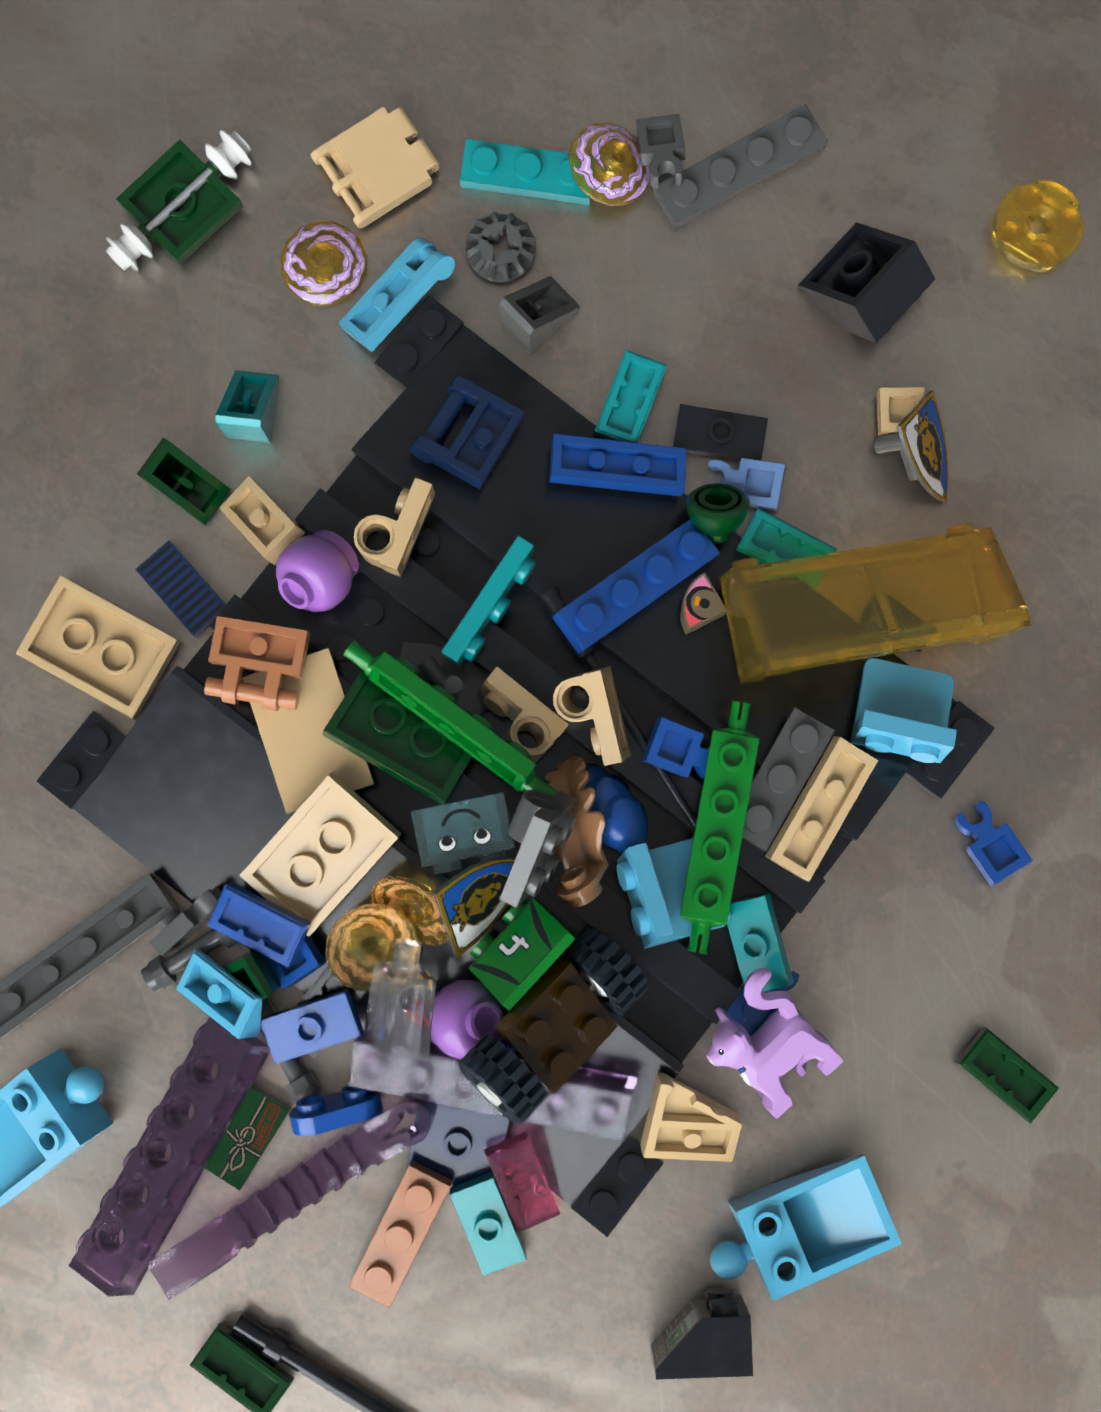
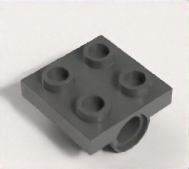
(539, 827)

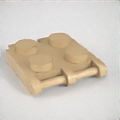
(378, 164)

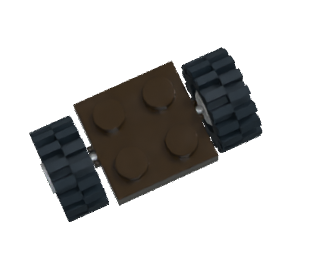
(555, 1026)

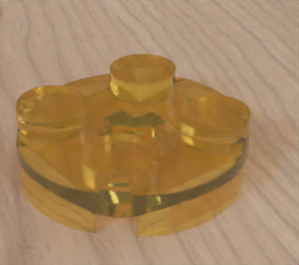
(1041, 251)

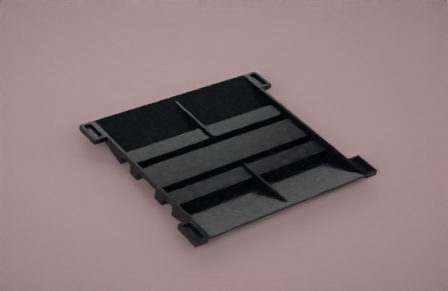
(201, 800)

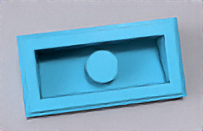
(221, 996)

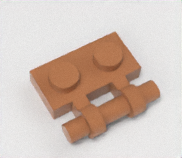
(257, 648)

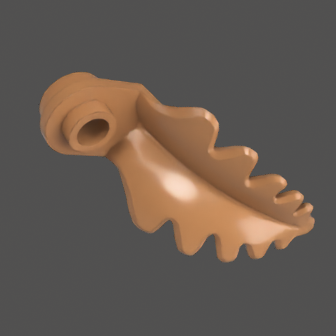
(583, 851)

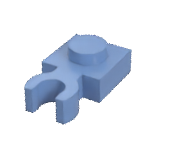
(757, 479)

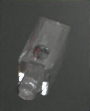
(401, 1003)

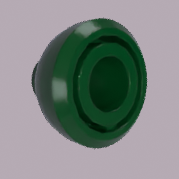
(717, 510)

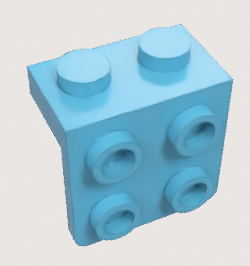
(904, 711)
(656, 890)

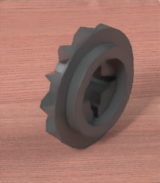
(508, 264)

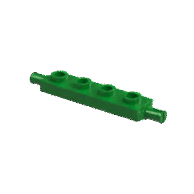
(439, 710)
(719, 827)

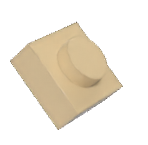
(895, 405)

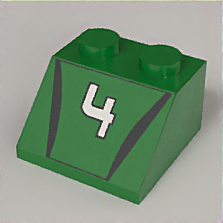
(520, 952)

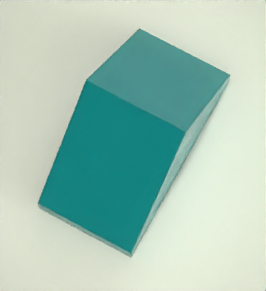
(249, 406)

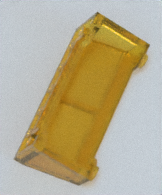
(870, 602)

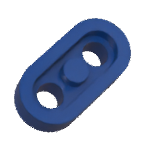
(322, 1114)

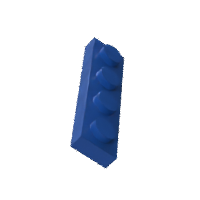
(635, 586)

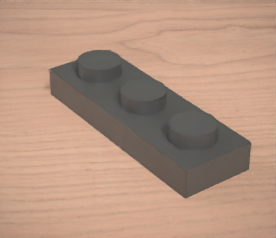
(783, 776)

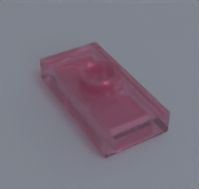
(522, 1181)

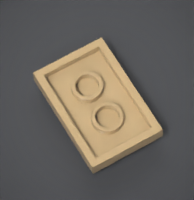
(98, 647)
(321, 852)

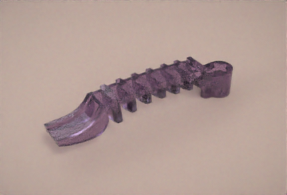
(287, 1195)

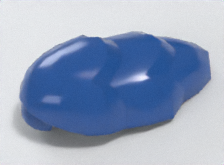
(622, 812)

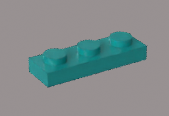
(519, 172)
(490, 603)

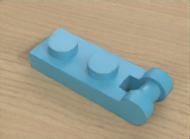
(396, 292)

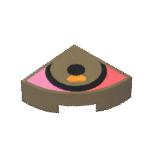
(700, 605)

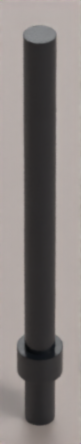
(277, 1348)

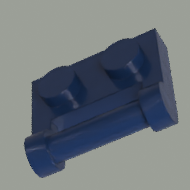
(479, 441)

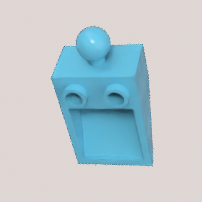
(46, 1119)
(820, 1226)

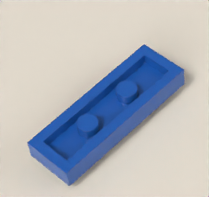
(617, 465)

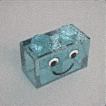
(462, 832)

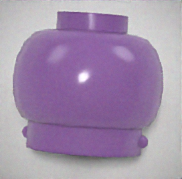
(316, 571)
(463, 1016)

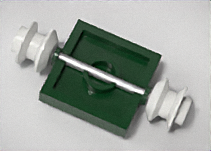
(179, 201)

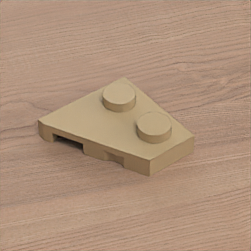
(688, 1125)

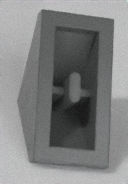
(536, 312)

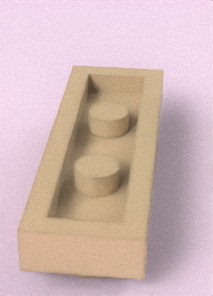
(821, 808)

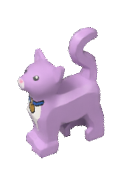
(775, 1048)

